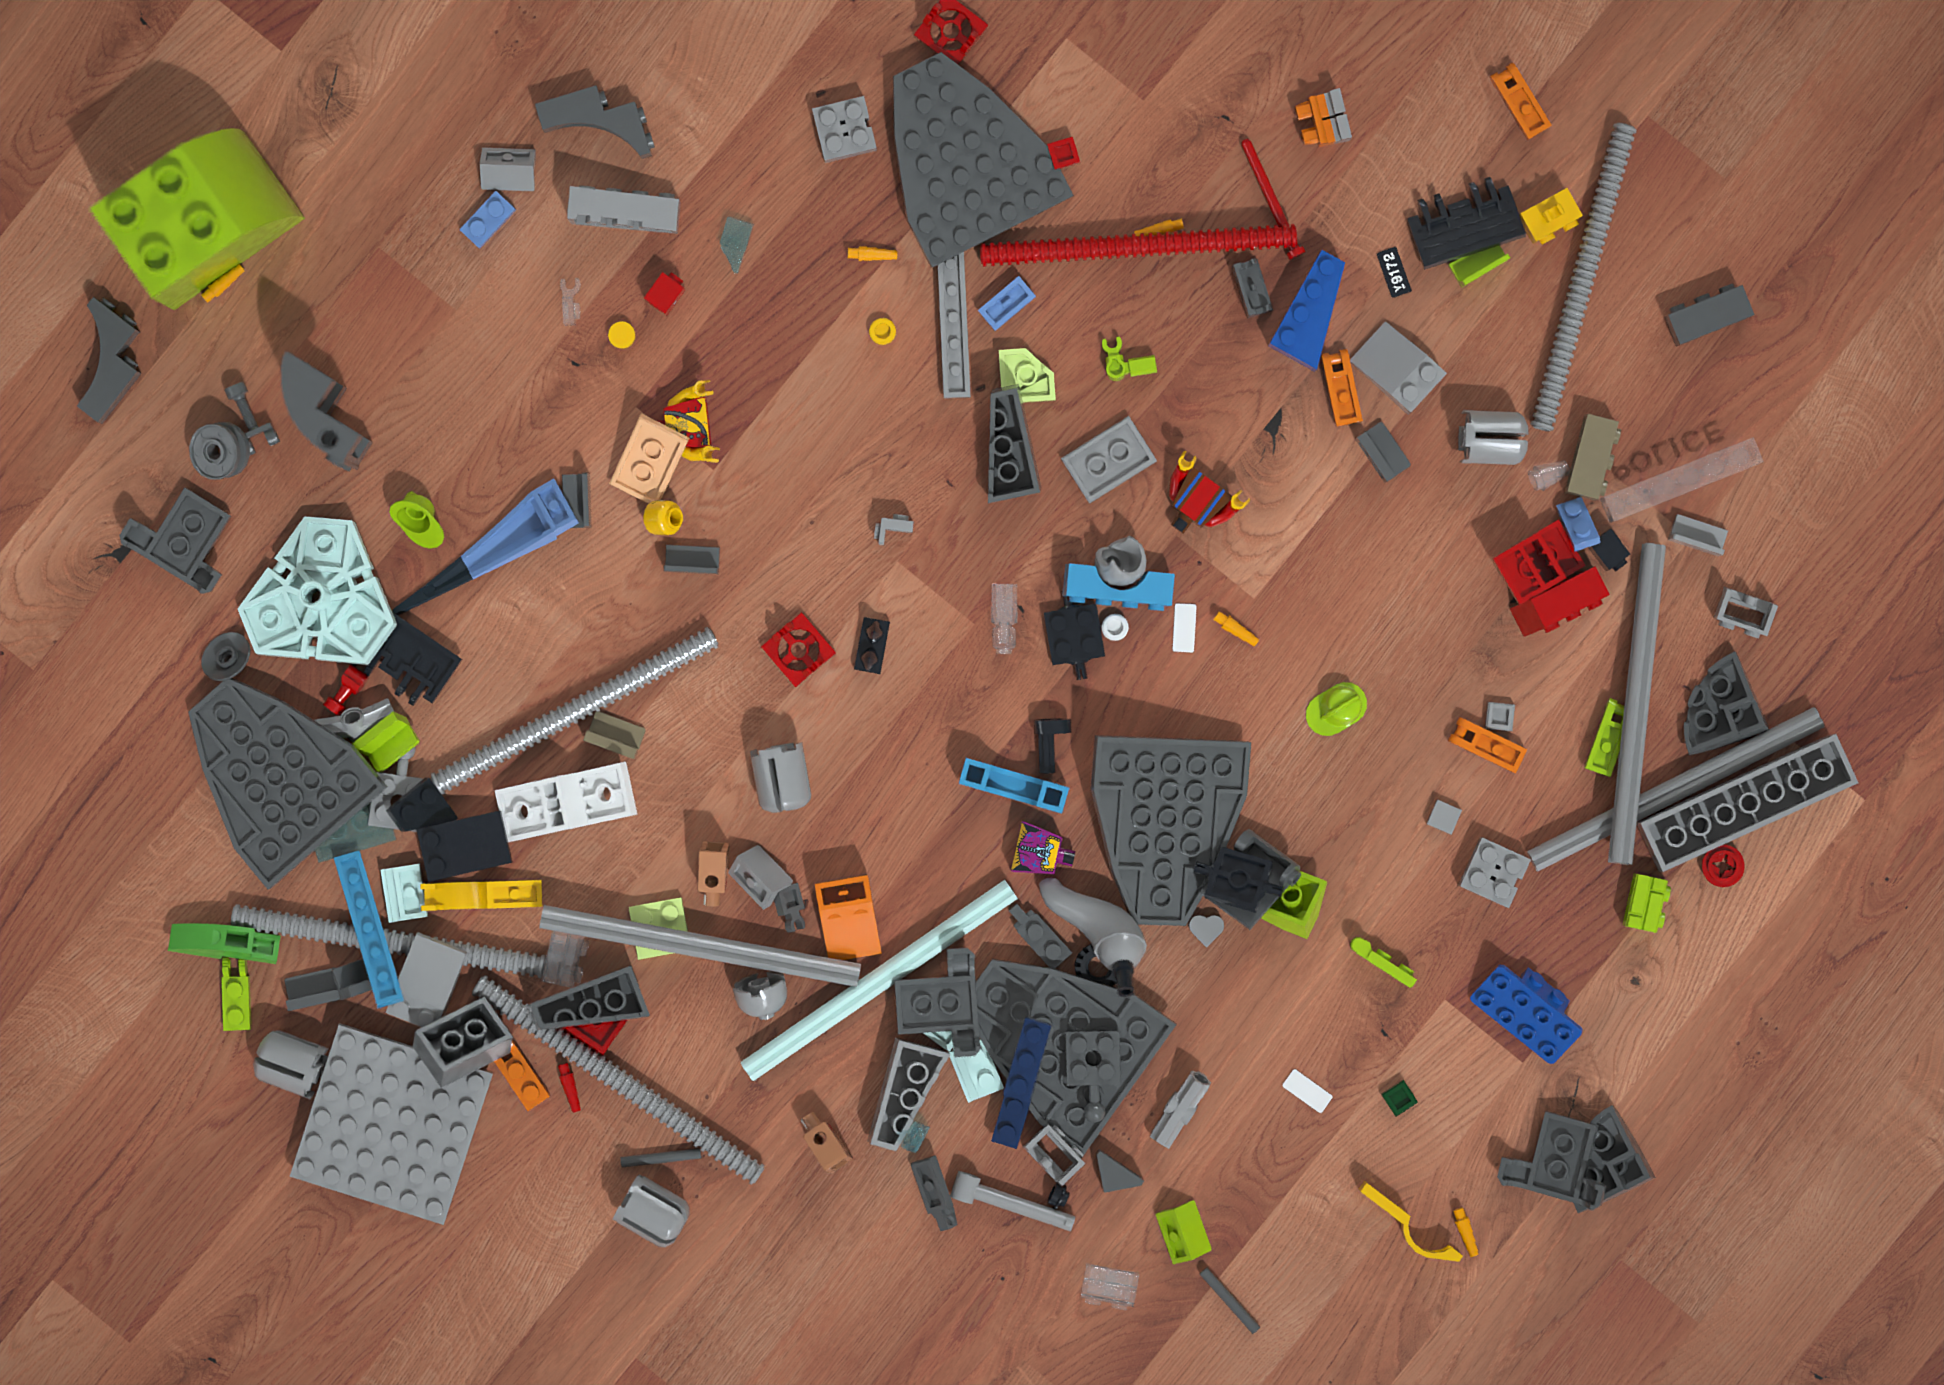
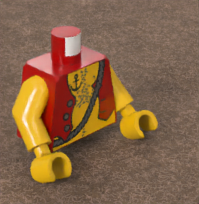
(689, 416)

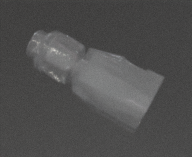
(1004, 615)

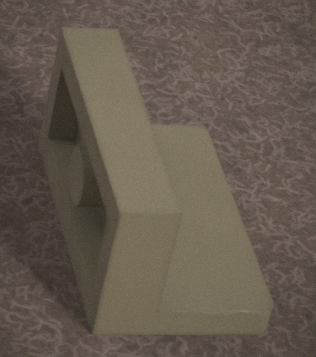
(615, 735)

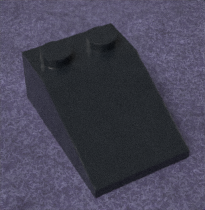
(464, 846)

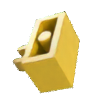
(1550, 216)

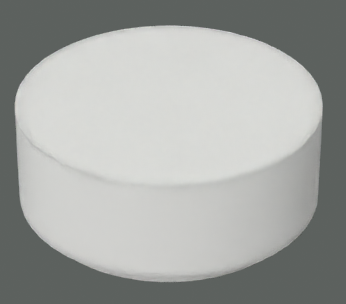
(1115, 627)

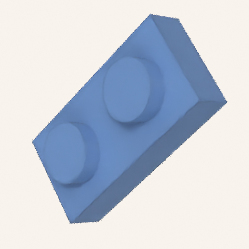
(487, 219)
(1006, 303)
(1578, 524)

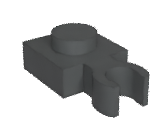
(788, 903)

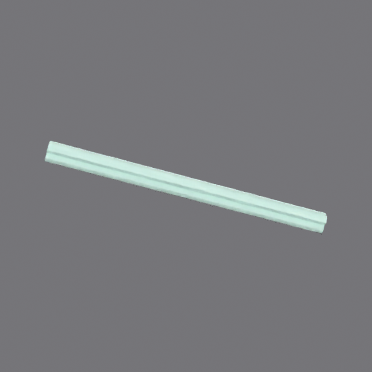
(878, 980)

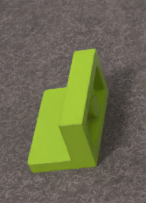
(1476, 265)
(387, 741)
(1183, 1232)

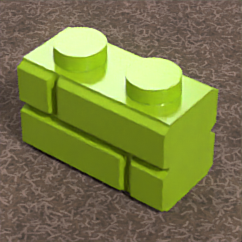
(1646, 903)

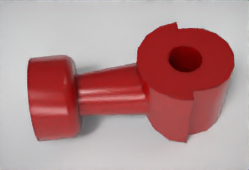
(352, 683)

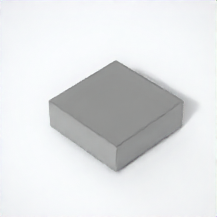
(1499, 716)
(1444, 817)

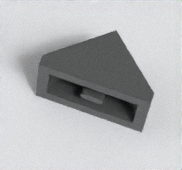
(1115, 1175)

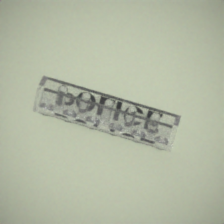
(1681, 480)

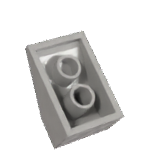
(1397, 367)
(427, 980)

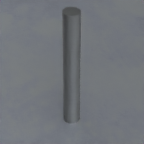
(662, 1157)
(1229, 1300)

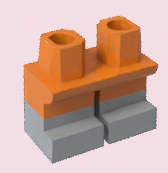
(1320, 108)

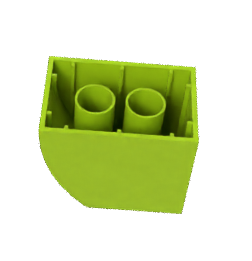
(196, 215)

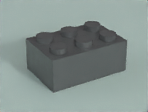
(462, 1042)

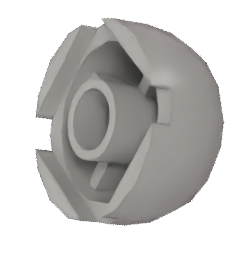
(761, 996)

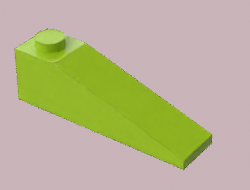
(1298, 906)

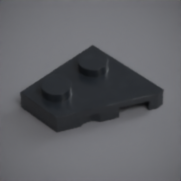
(421, 808)

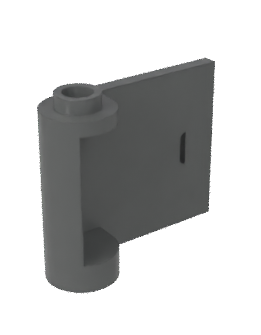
(1283, 873)

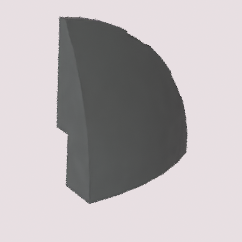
(1722, 708)
(1616, 1157)

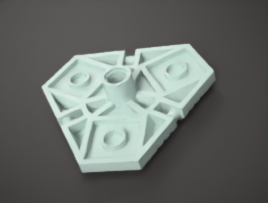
(347, 618)

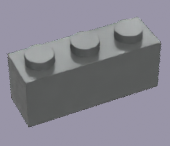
(1708, 314)

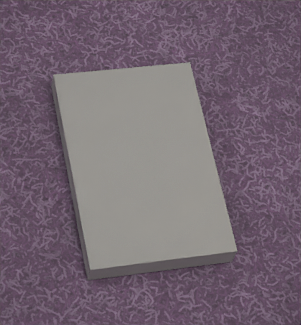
(1108, 459)

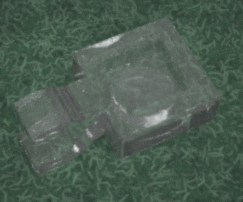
(570, 309)

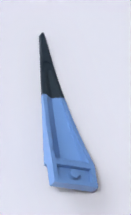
(524, 529)

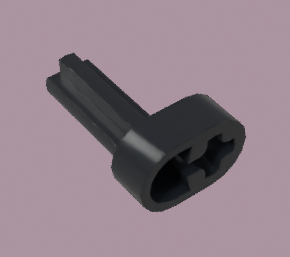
(1046, 729)

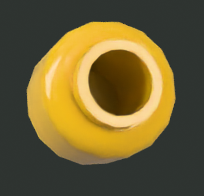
(662, 517)

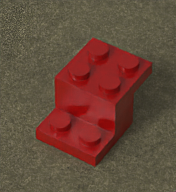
(1538, 562)

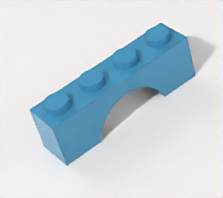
(1084, 582)
(1013, 785)

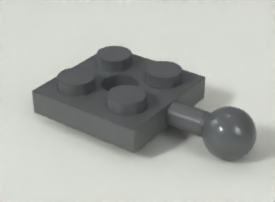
(1082, 1074)

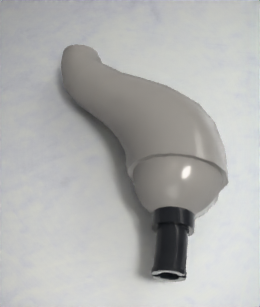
(1109, 928)

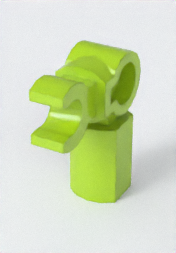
(1117, 368)

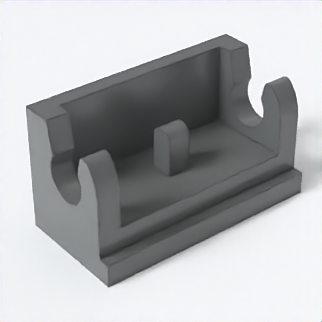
(1252, 288)

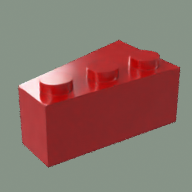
(1560, 602)

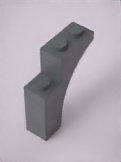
(587, 109)
(113, 374)

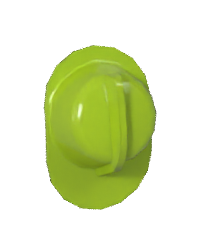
(417, 520)
(1336, 709)

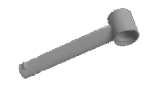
(967, 1188)

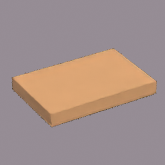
(649, 460)

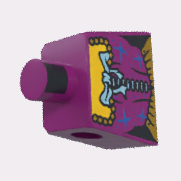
(1039, 851)

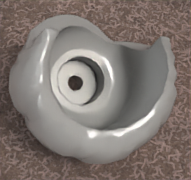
(1121, 562)

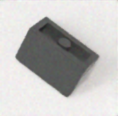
(1383, 452)
(577, 493)
(692, 559)
(351, 979)
(311, 989)

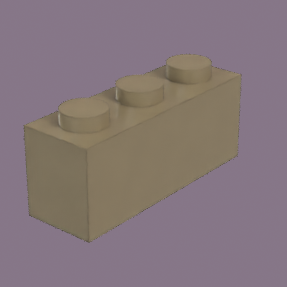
(1592, 457)

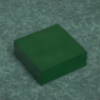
(1399, 1098)

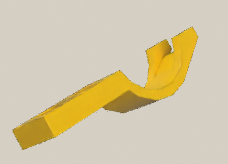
(482, 895)
(1445, 1253)

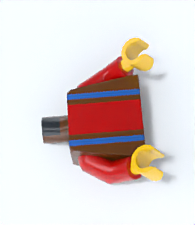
(1199, 498)

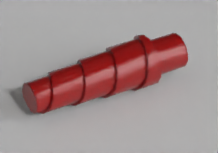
(569, 1086)

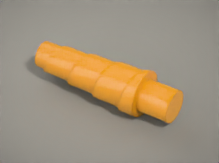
(1162, 227)
(870, 253)
(222, 283)
(1233, 626)
(1465, 1230)

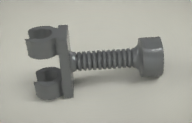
(237, 393)

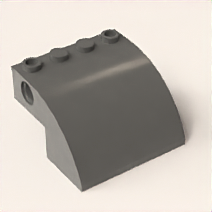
(310, 401)

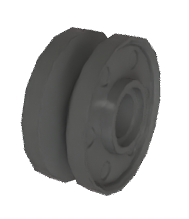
(205, 450)

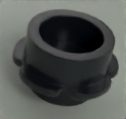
(1058, 1196)

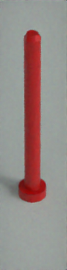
(1269, 194)

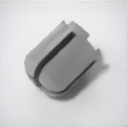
(1493, 450)
(781, 777)
(290, 1063)
(653, 1212)

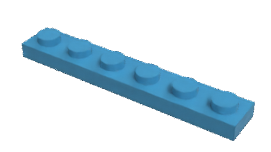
(368, 929)

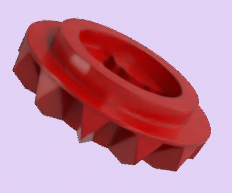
(1728, 877)

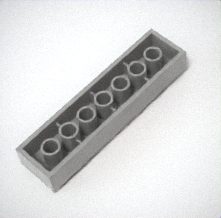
(1747, 802)

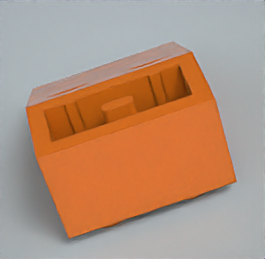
(848, 918)

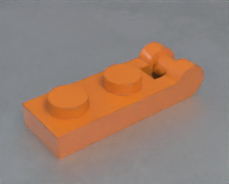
(1521, 102)
(1341, 388)
(1488, 745)
(522, 1078)

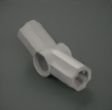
(356, 722)
(1180, 1108)

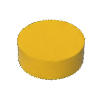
(882, 331)
(621, 335)

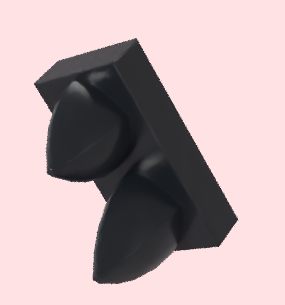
(872, 645)

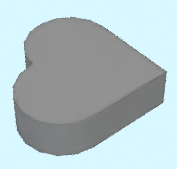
(1206, 928)

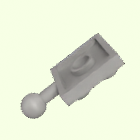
(397, 784)

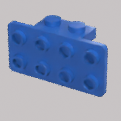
(1529, 1011)

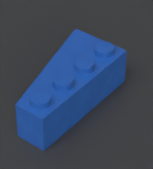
(1308, 317)

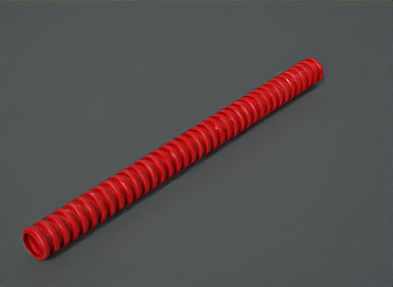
(1139, 245)

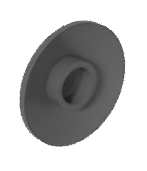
(225, 656)

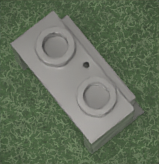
(1751, 629)
(1046, 1162)

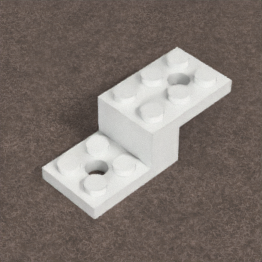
(566, 802)

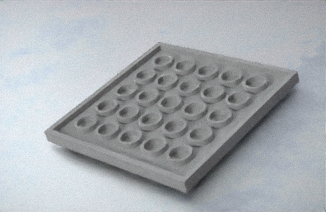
(388, 1126)

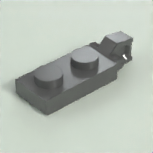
(1040, 937)
(934, 1192)

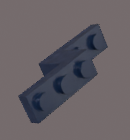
(1021, 1082)

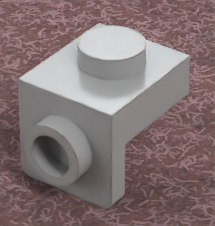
(899, 523)

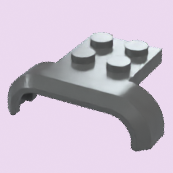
(182, 540)
(943, 1004)
(1558, 1163)

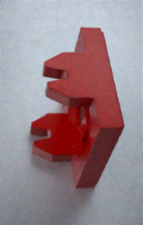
(977, 25)
(771, 647)

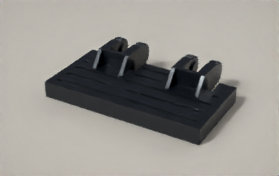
(1466, 229)
(419, 656)

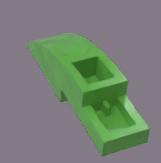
(224, 940)

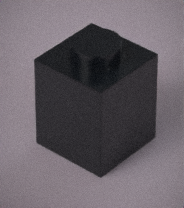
(1610, 551)

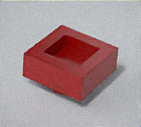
(1063, 153)

